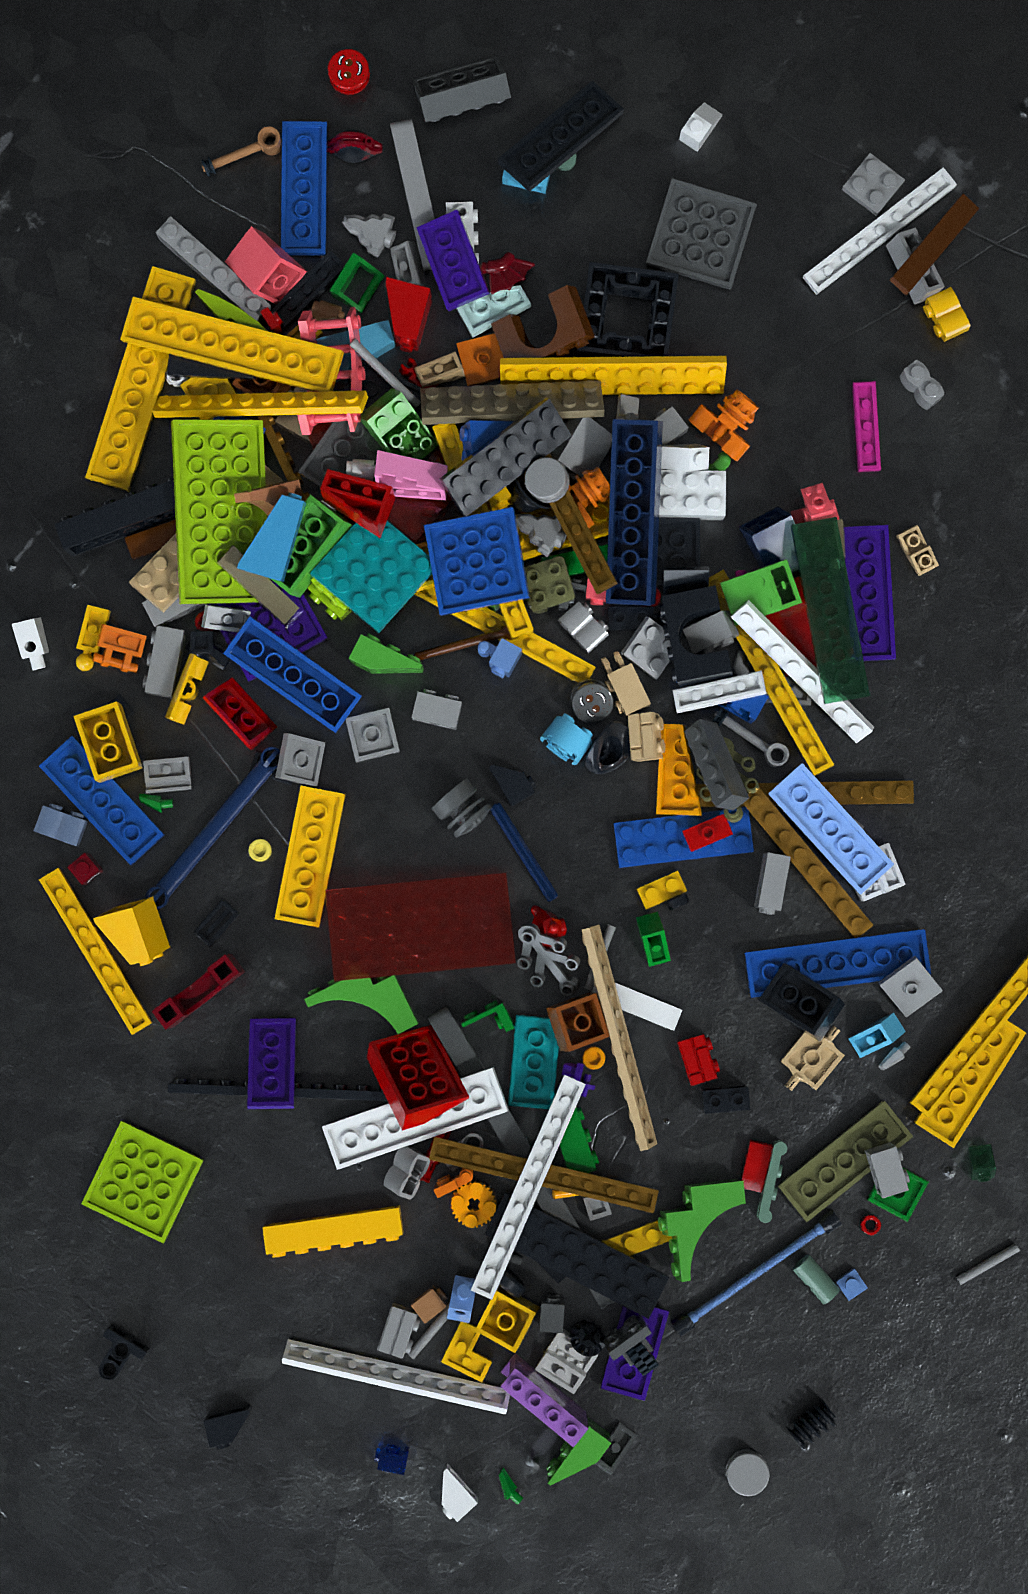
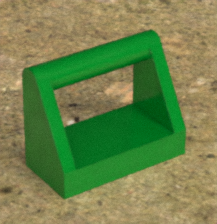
(345, 278)

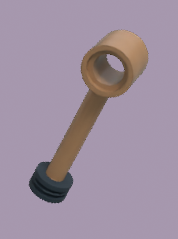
(210, 165)

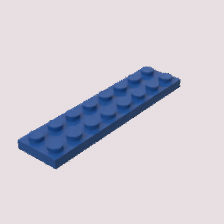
(839, 961)

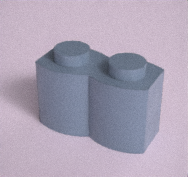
(60, 825)

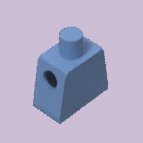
(461, 1299)

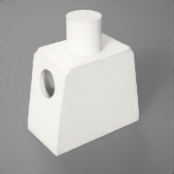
(28, 632)

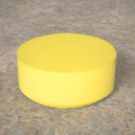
(260, 850)

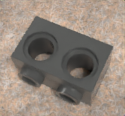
(551, 1313)

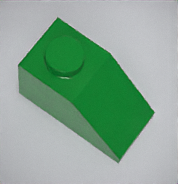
(653, 939)

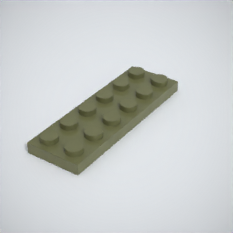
(842, 1161)

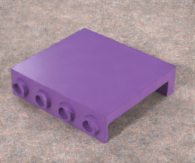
(544, 1400)

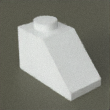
(699, 126)
(685, 457)
(456, 1495)

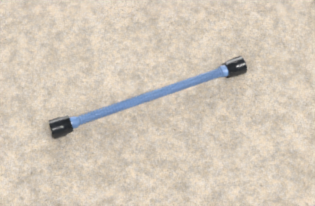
(685, 1322)

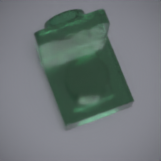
(982, 1162)

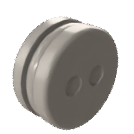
(547, 480)
(747, 1472)

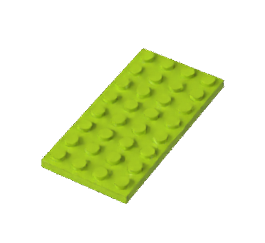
(209, 467)

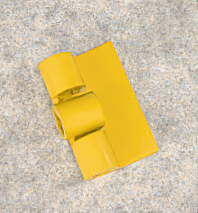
(194, 668)

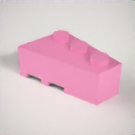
(410, 476)

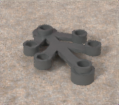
(547, 957)

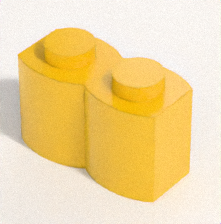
(947, 314)

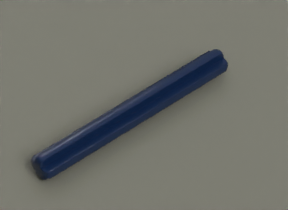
(524, 852)

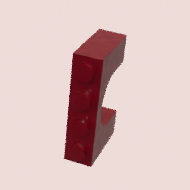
(180, 1006)

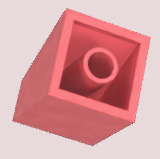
(264, 266)

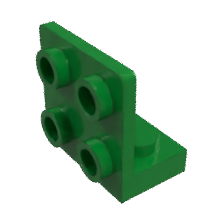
(503, 1018)

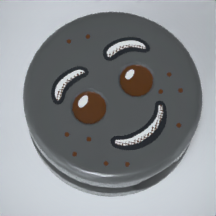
(591, 700)

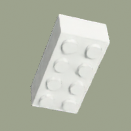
(693, 494)

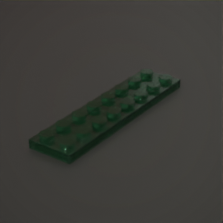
(830, 610)

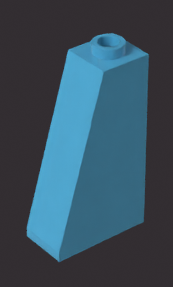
(274, 543)

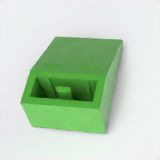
(398, 426)
(767, 588)
(379, 659)
(582, 1455)

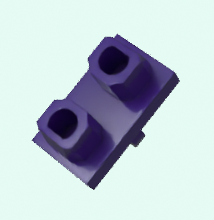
(575, 1071)

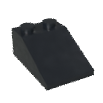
(802, 1002)

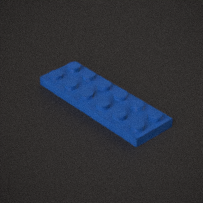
(304, 188)
(102, 803)
(663, 841)

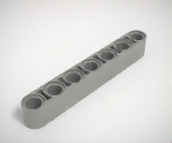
(413, 180)

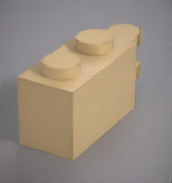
(626, 687)

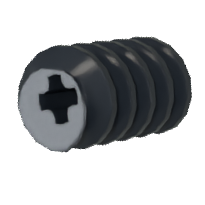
(813, 1424)

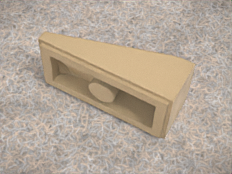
(440, 370)

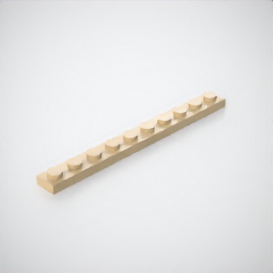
(619, 1036)

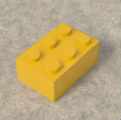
(108, 742)

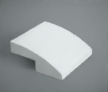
(887, 882)
(563, 1363)

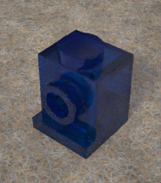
(392, 1459)

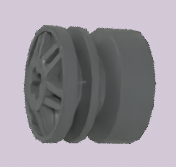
(462, 808)

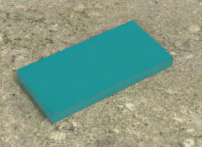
(533, 1063)

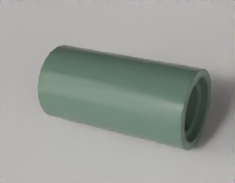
(816, 1279)

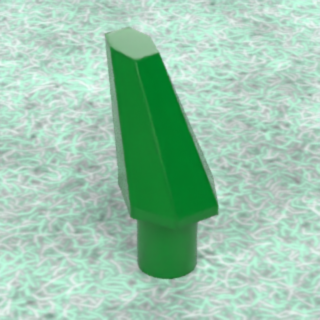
(155, 802)
(509, 1487)

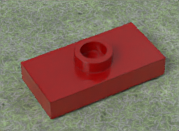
(707, 832)

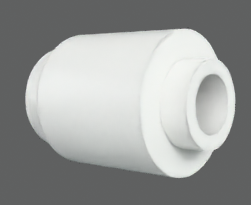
(361, 468)

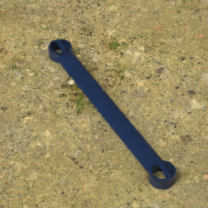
(214, 827)

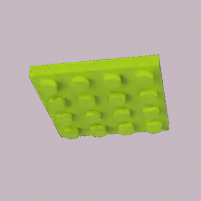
(142, 1181)

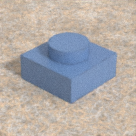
(851, 1284)

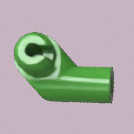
(721, 463)

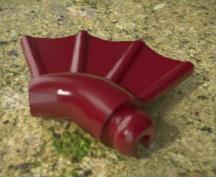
(505, 271)

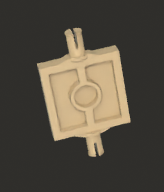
(812, 1060)

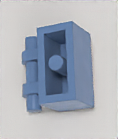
(503, 657)

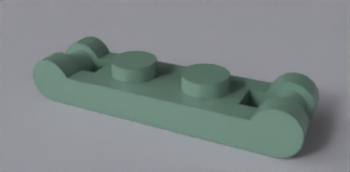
(769, 1190)

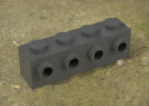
(716, 765)

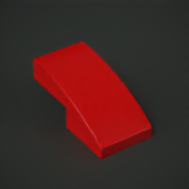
(756, 1165)

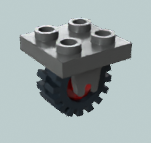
(632, 1344)

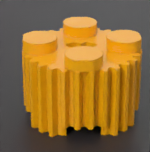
(473, 1216)

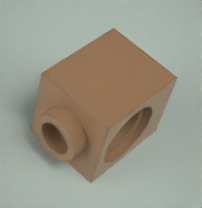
(430, 1303)

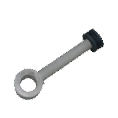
(722, 718)

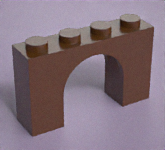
(571, 332)

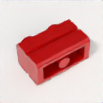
(697, 1059)

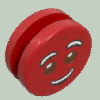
(348, 71)

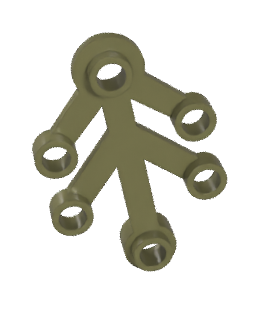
(738, 758)

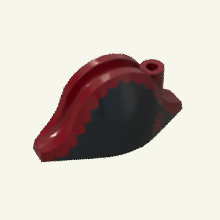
(353, 146)

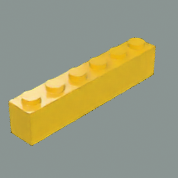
(333, 1230)

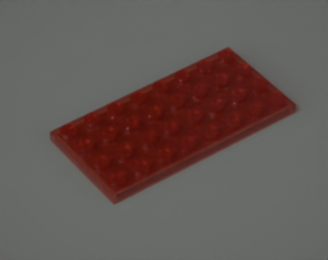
(420, 927)

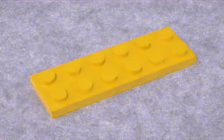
(310, 856)
(968, 1094)

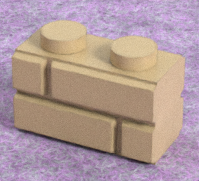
(646, 736)

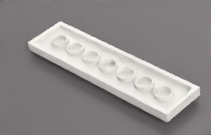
(379, 1132)

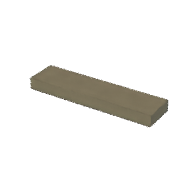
(259, 587)

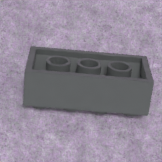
(461, 88)

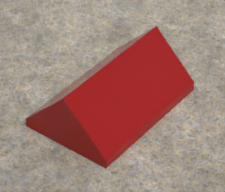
(240, 713)

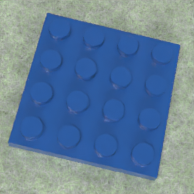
(476, 561)

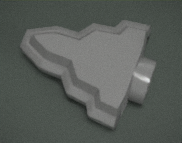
(373, 231)
(542, 531)

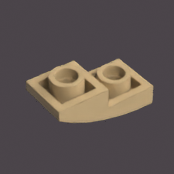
(916, 550)

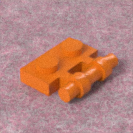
(120, 641)
(448, 1184)

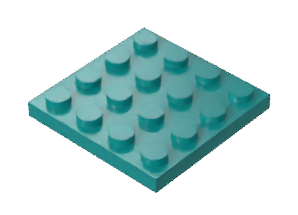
(374, 573)

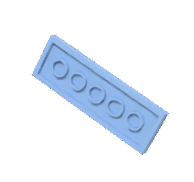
(831, 828)

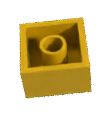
(507, 1319)

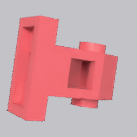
(816, 505)

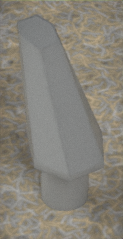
(894, 1056)

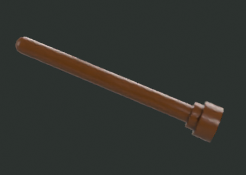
(464, 643)

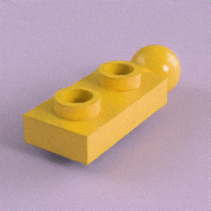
(89, 634)

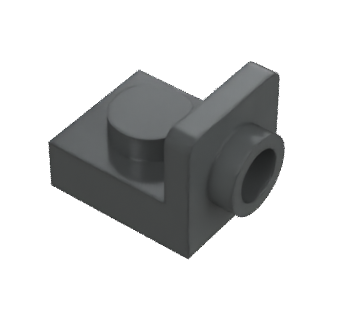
(577, 586)

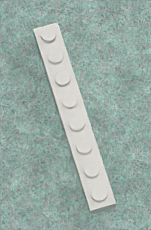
(879, 231)
(799, 669)

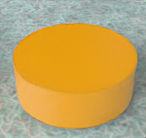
(593, 1058)

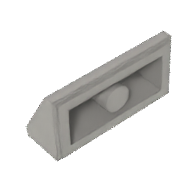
(408, 263)

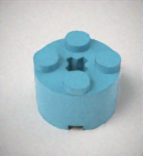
(567, 739)

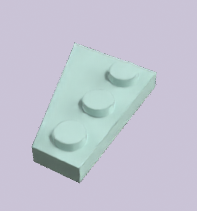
(492, 307)

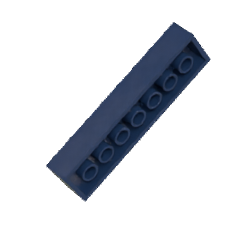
(634, 510)

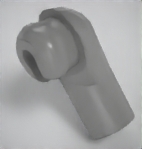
(739, 666)

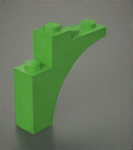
(384, 997)
(687, 1224)

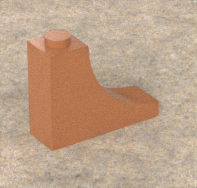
(268, 496)

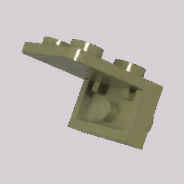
(548, 584)

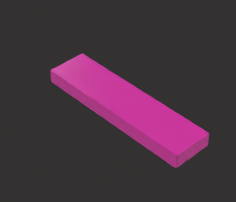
(866, 426)

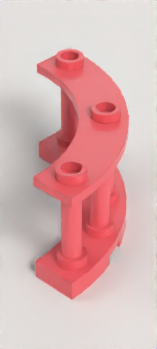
(307, 328)

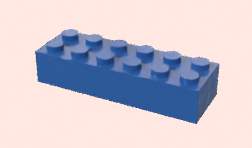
(292, 674)

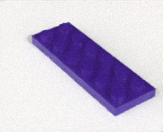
(871, 589)

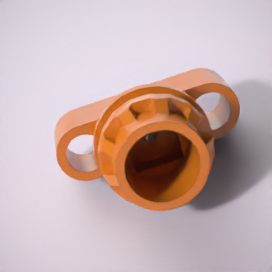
(735, 413)
(590, 490)

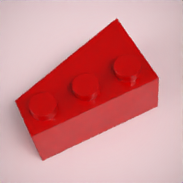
(359, 499)

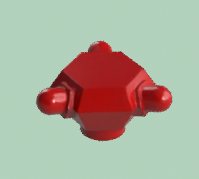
(548, 923)

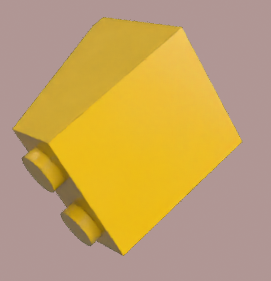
(135, 930)

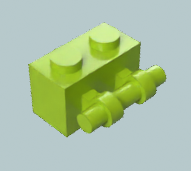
(335, 607)

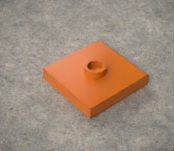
(480, 359)

